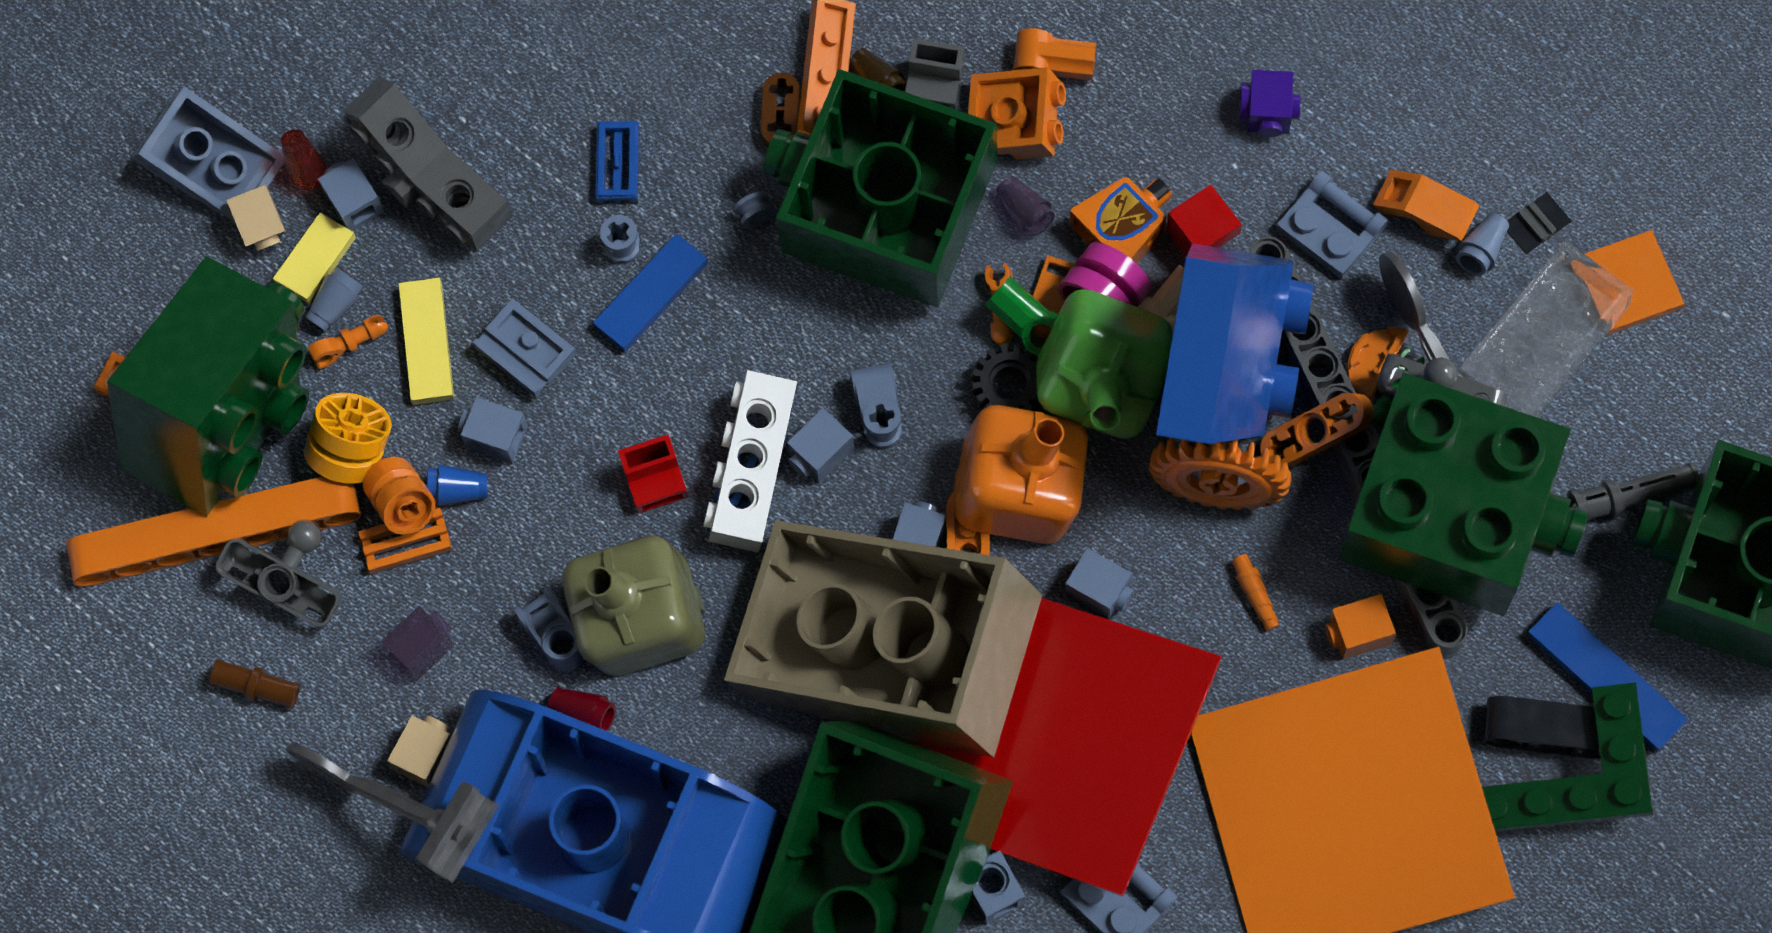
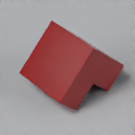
(1202, 221)
(653, 474)

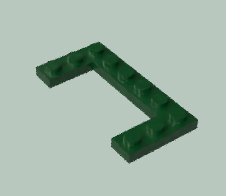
(1615, 794)

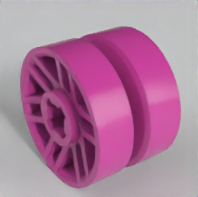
(1108, 273)

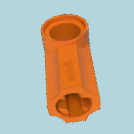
(1063, 57)

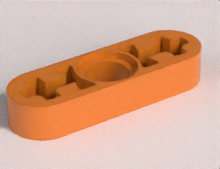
(1334, 433)

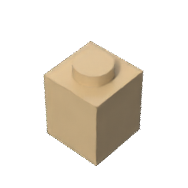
(257, 217)
(420, 749)

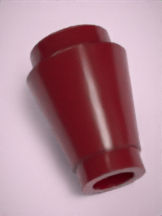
(584, 706)

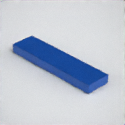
(1597, 665)

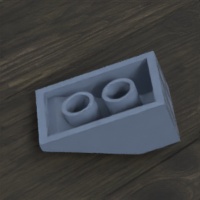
(206, 152)

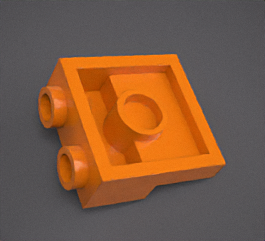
(1022, 107)

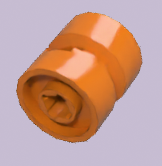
(399, 495)

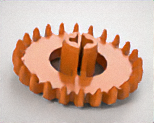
(1220, 474)

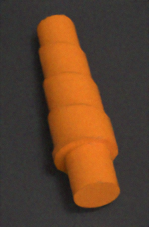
(1254, 588)

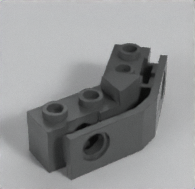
(424, 167)

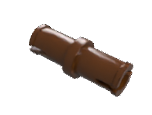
(255, 683)

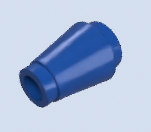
(455, 484)

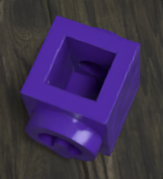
(1269, 102)

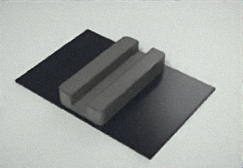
(1537, 223)

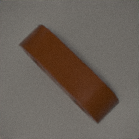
(770, 108)

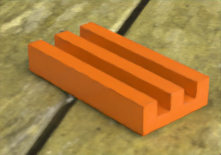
(381, 531)

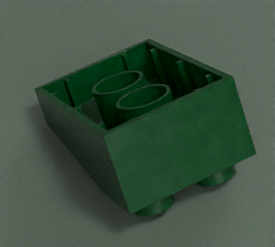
(880, 838)

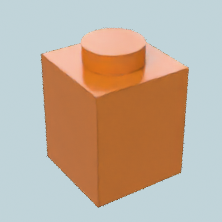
(1360, 627)

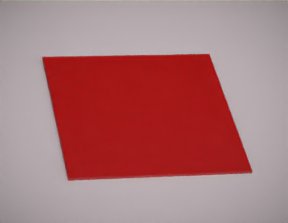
(1092, 743)

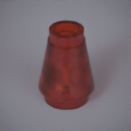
(302, 160)

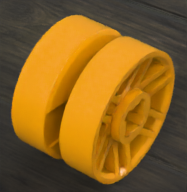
(346, 437)

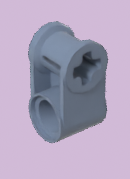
(877, 400)
(548, 625)

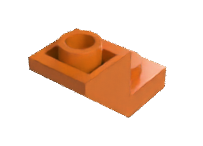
(1428, 203)

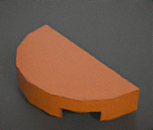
(1368, 358)

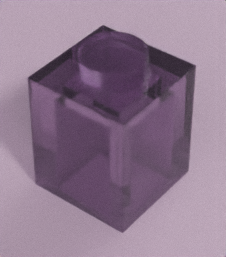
(419, 642)

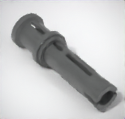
(1614, 497)

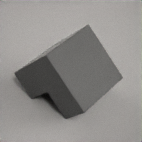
(936, 71)

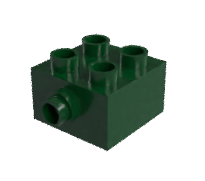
(883, 186)
(209, 386)
(1461, 496)
(1717, 556)

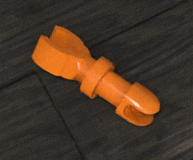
(1000, 332)
(328, 350)

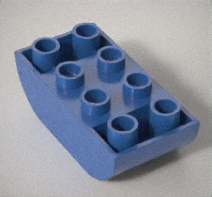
(601, 824)

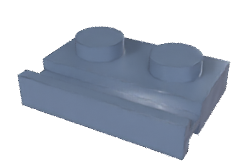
(524, 348)

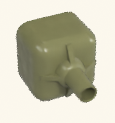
(633, 606)

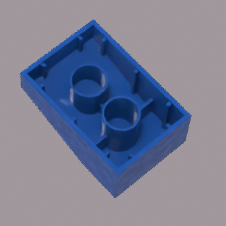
(1228, 343)

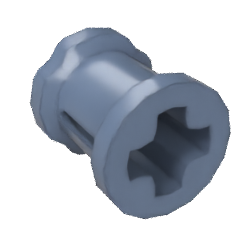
(621, 227)

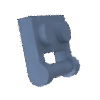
(1322, 234)
(1120, 914)

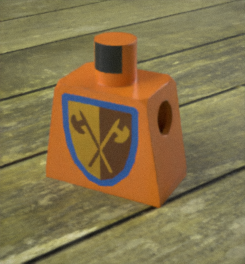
(1123, 217)

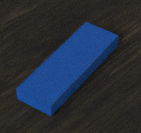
(650, 293)

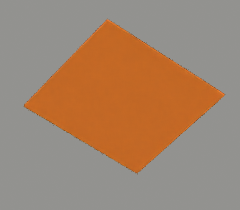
(1352, 803)

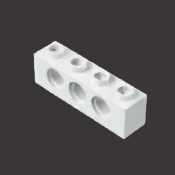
(774, 400)

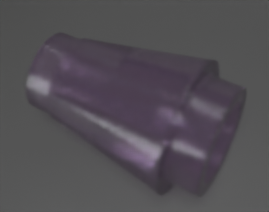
(1025, 206)

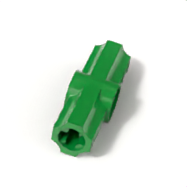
(1021, 313)

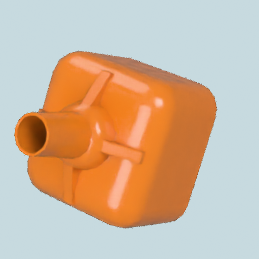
(1021, 474)

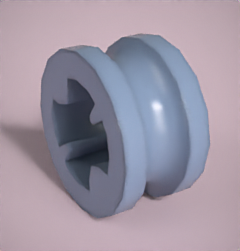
(754, 209)

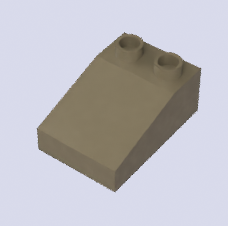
(886, 635)

